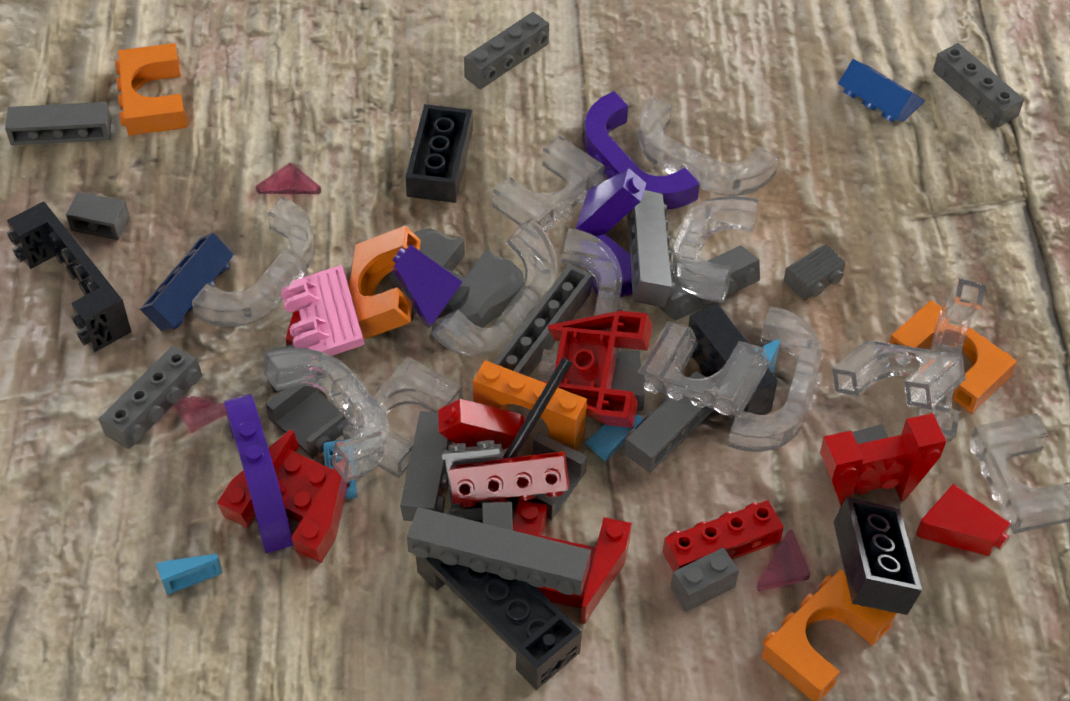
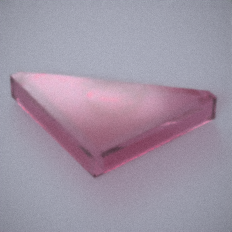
(288, 181)
(198, 412)
(785, 566)

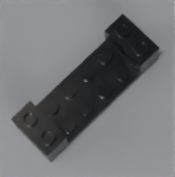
(101, 311)
(516, 612)

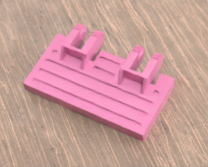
(326, 312)

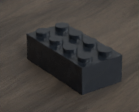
(439, 153)
(716, 341)
(877, 556)

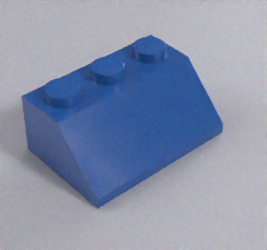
(879, 92)

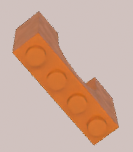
(145, 113)
(370, 264)
(989, 363)
(501, 387)
(794, 656)

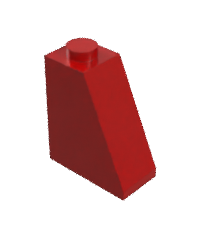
(474, 422)
(964, 523)

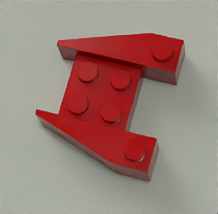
(593, 349)
(885, 462)
(309, 494)
(605, 559)

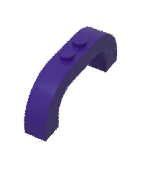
(611, 112)
(259, 472)

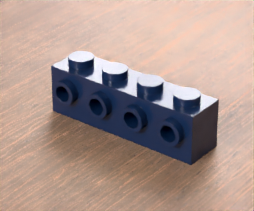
(196, 269)

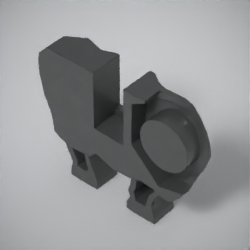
(485, 288)

